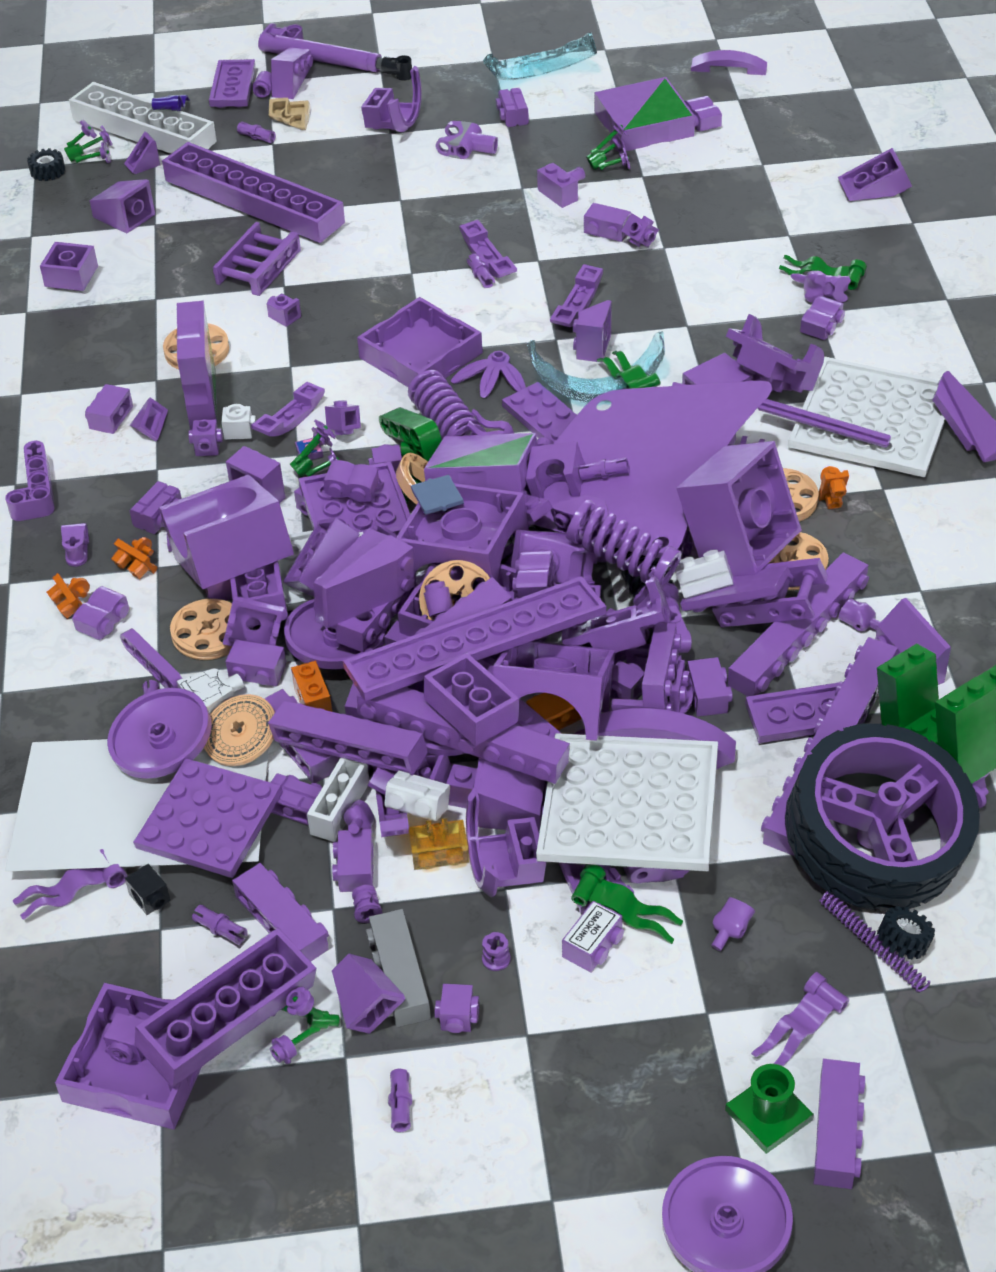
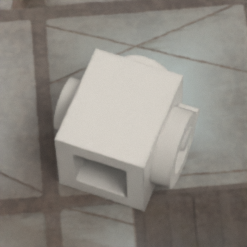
(237, 422)

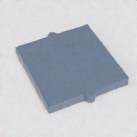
(437, 494)

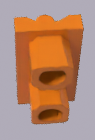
(833, 486)
(138, 555)
(72, 592)

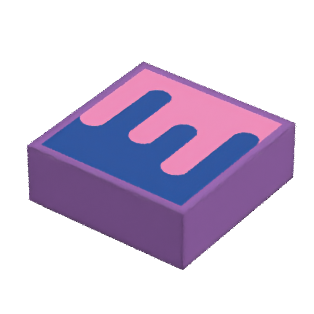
(315, 454)

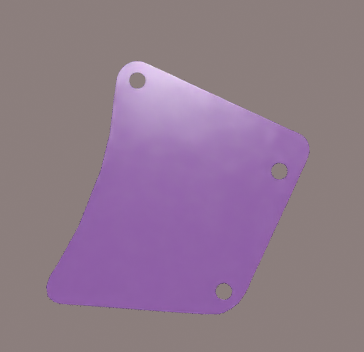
(665, 439)

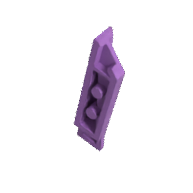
(966, 417)

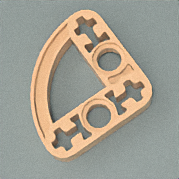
(410, 465)

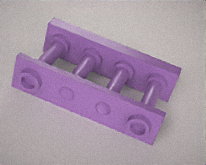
(266, 270)
(802, 574)

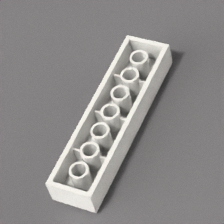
(132, 116)

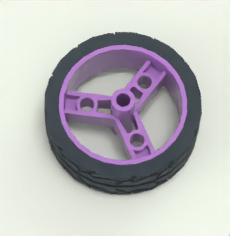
(922, 775)

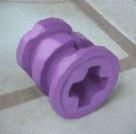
(365, 903)
(500, 953)

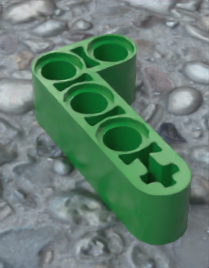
(412, 429)

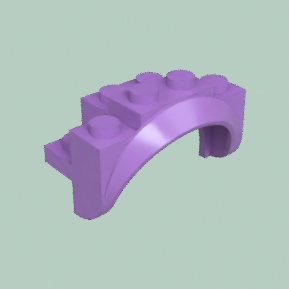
(773, 364)
(623, 627)

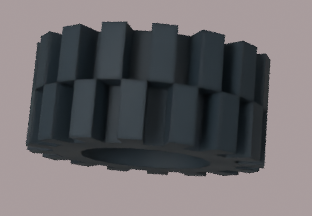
(46, 164)
(906, 932)

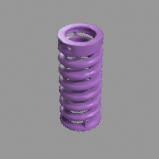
(446, 404)
(577, 536)

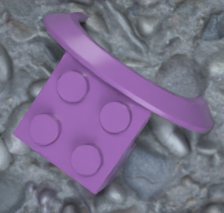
(385, 112)
(505, 857)

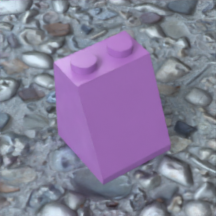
(124, 205)
(507, 795)

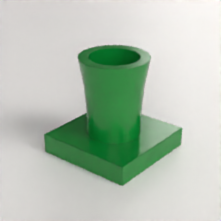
(769, 1107)

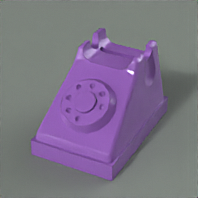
(569, 558)

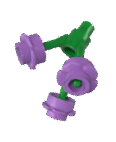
(301, 1003)

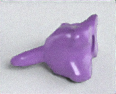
(818, 283)

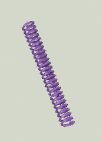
(858, 925)

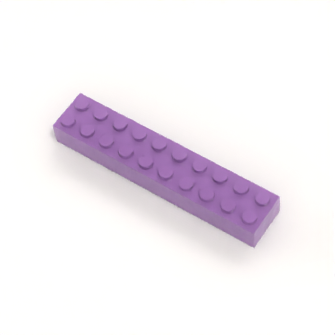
(254, 192)

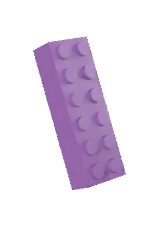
(223, 1007)

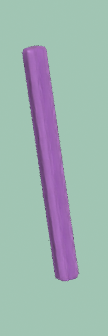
(825, 423)

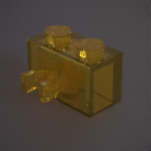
(438, 844)

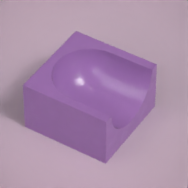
(740, 506)
(226, 531)

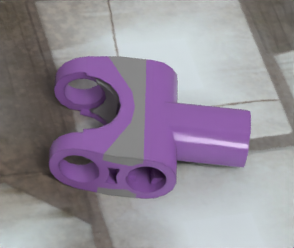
(466, 140)

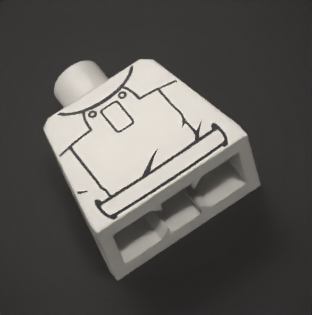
(212, 687)

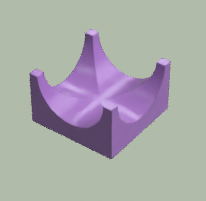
(467, 531)
(569, 671)

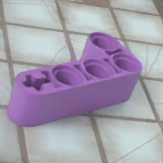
(37, 498)

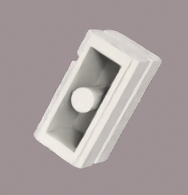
(704, 573)
(417, 795)

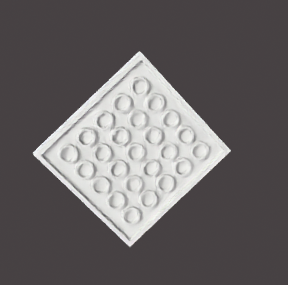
(877, 401)
(631, 803)

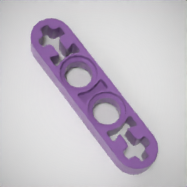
(150, 659)

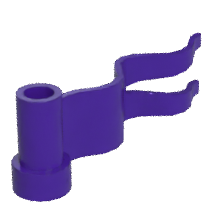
(171, 102)

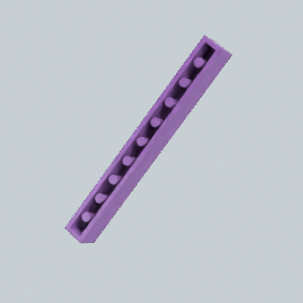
(852, 702)

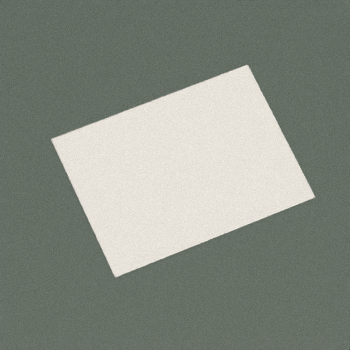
(83, 803)

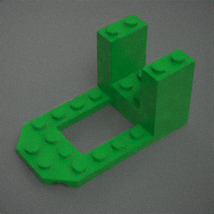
(958, 722)

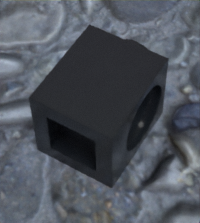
(147, 889)

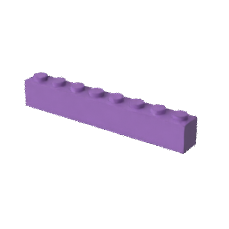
(785, 639)
(513, 747)

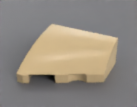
(290, 113)

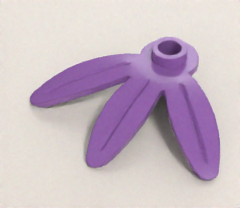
(495, 363)

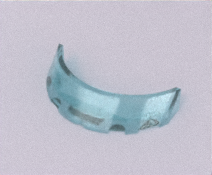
(542, 62)
(587, 389)

